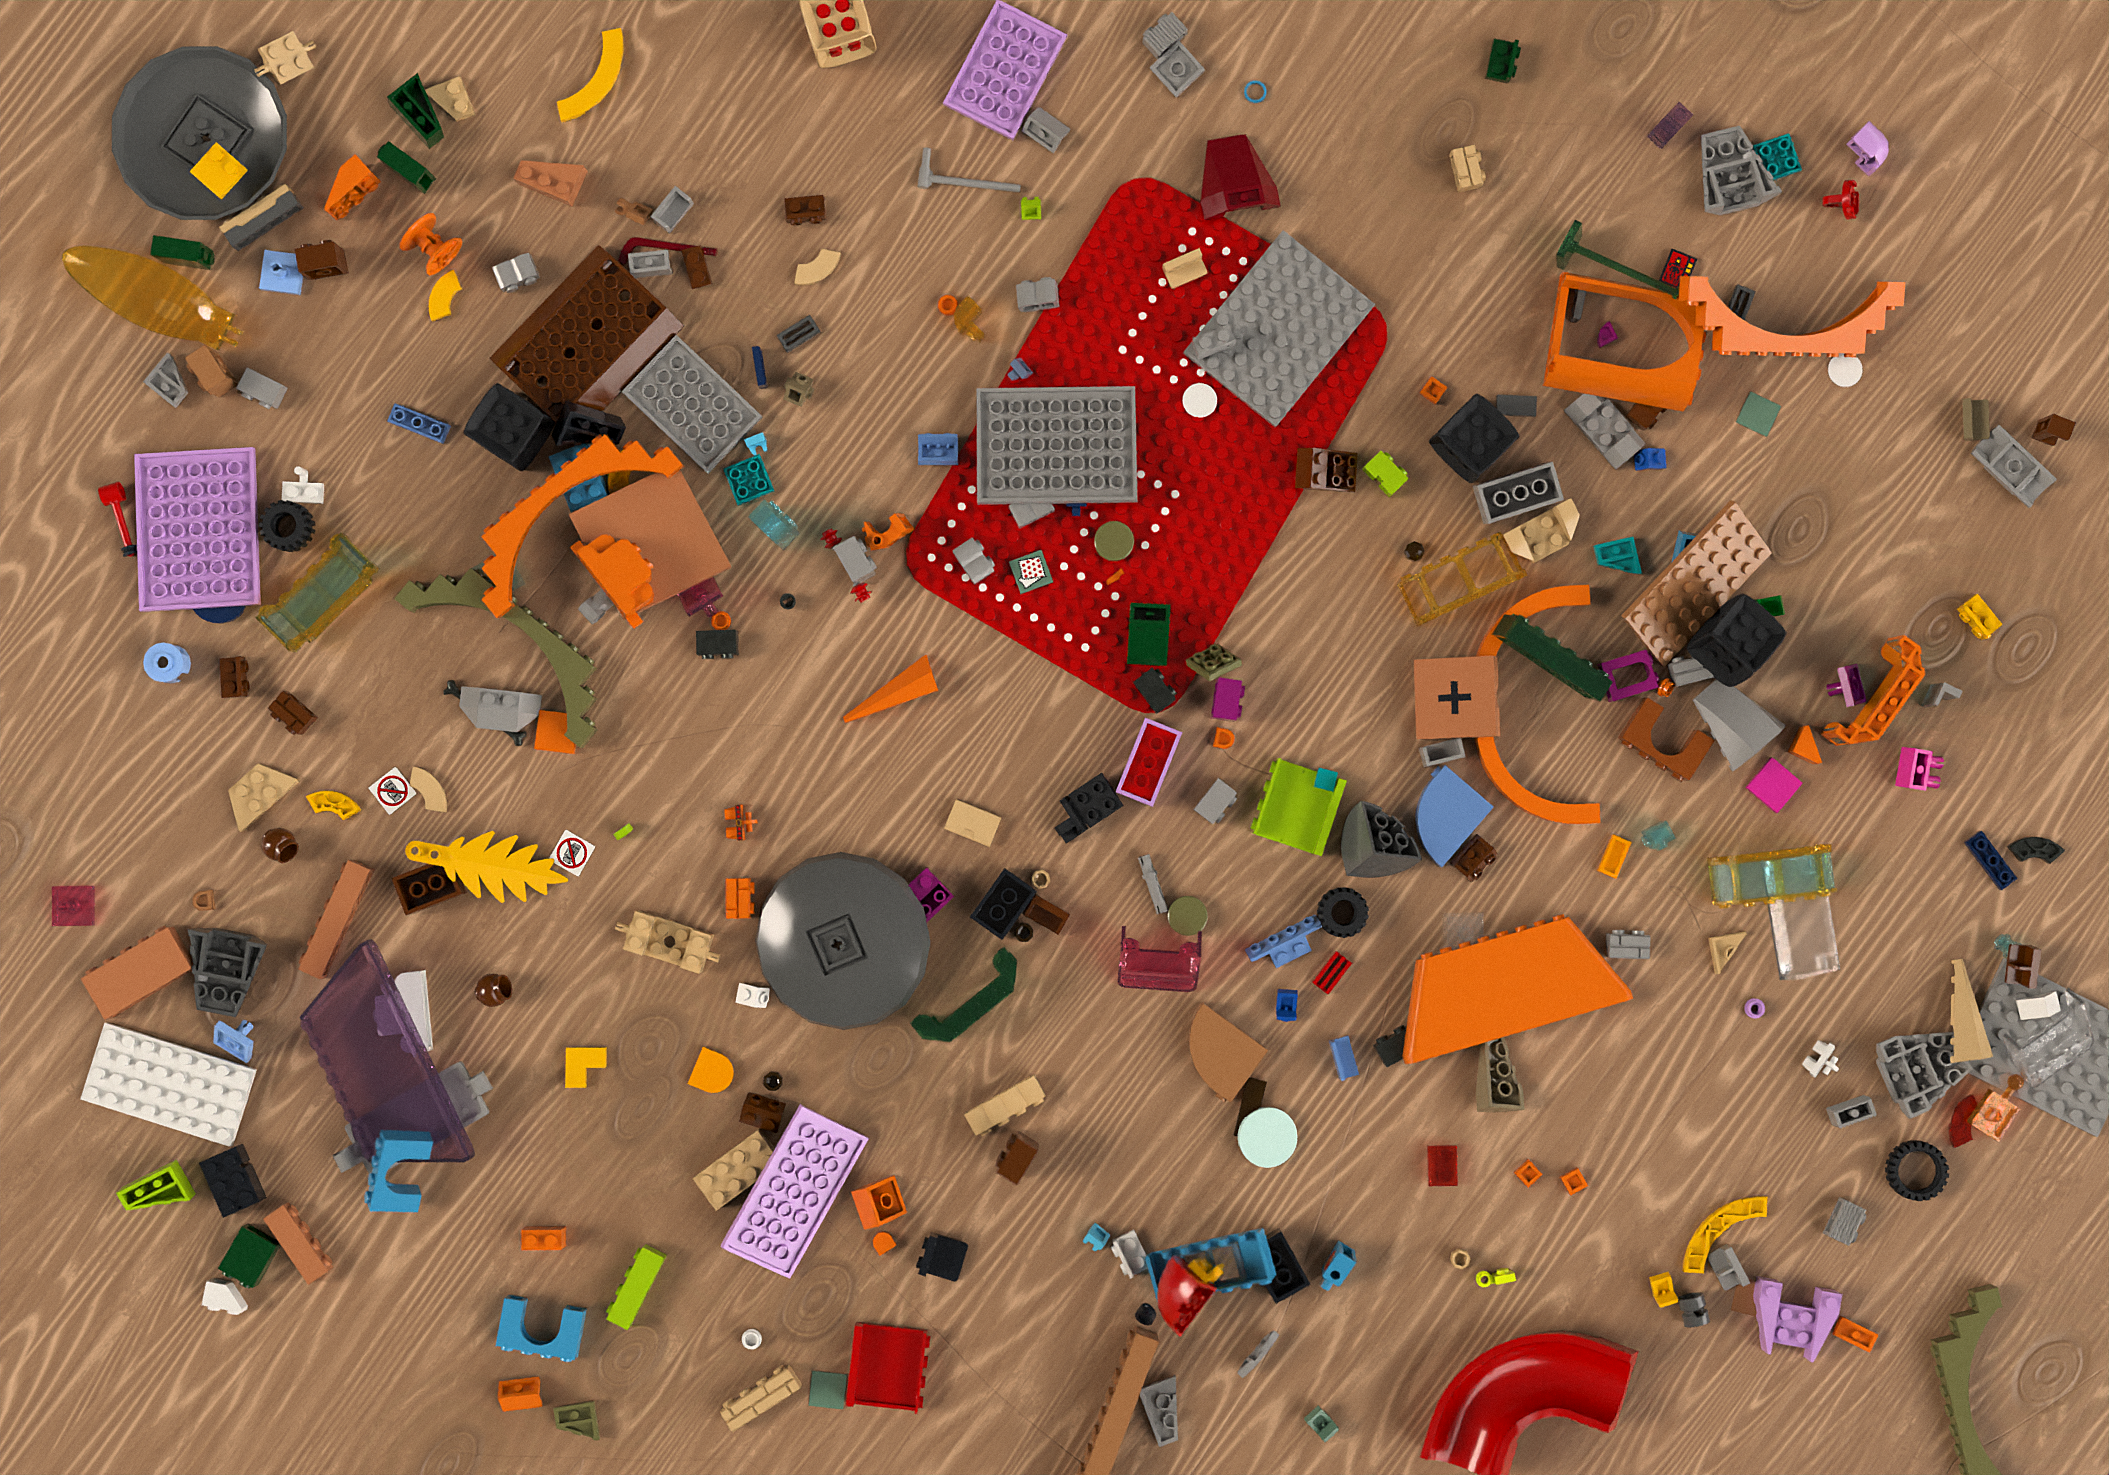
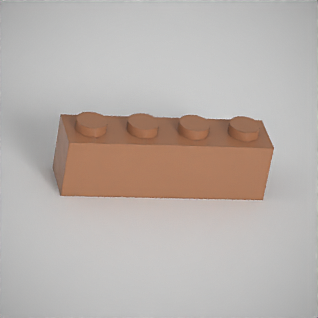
(298, 1242)

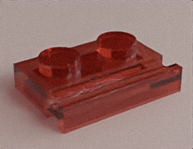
(1442, 1165)

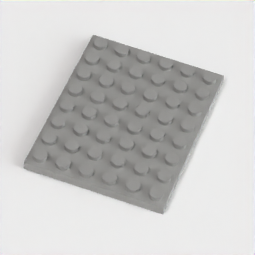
(1286, 327)
(1056, 445)
(2074, 1093)

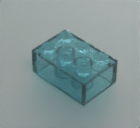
(773, 524)

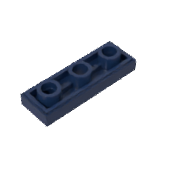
(1983, 851)

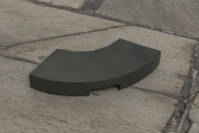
(2035, 847)

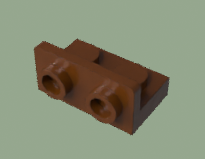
(805, 210)
(233, 677)
(1474, 858)

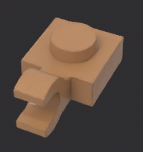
(637, 212)

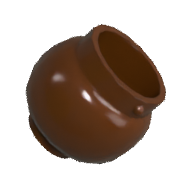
(279, 845)
(493, 990)

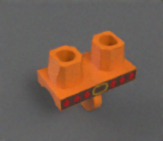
(739, 831)

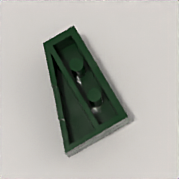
(415, 109)

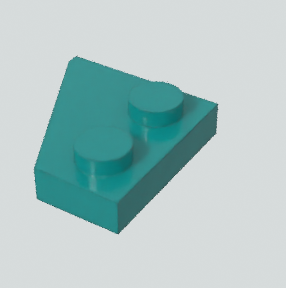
(1618, 555)

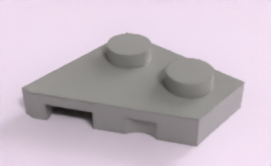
(167, 381)

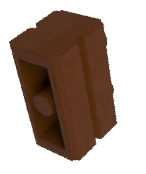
(292, 713)

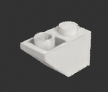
(223, 1295)

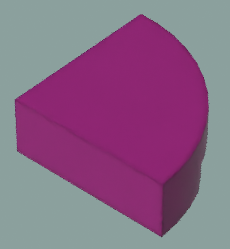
(1606, 335)

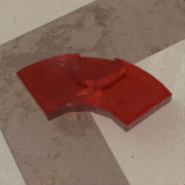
(1959, 1127)

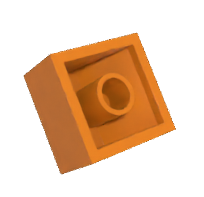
(879, 1202)

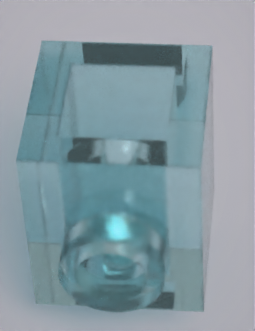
(1657, 836)

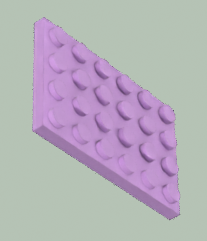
(1005, 69)

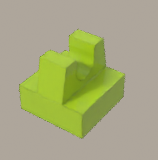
(1031, 208)

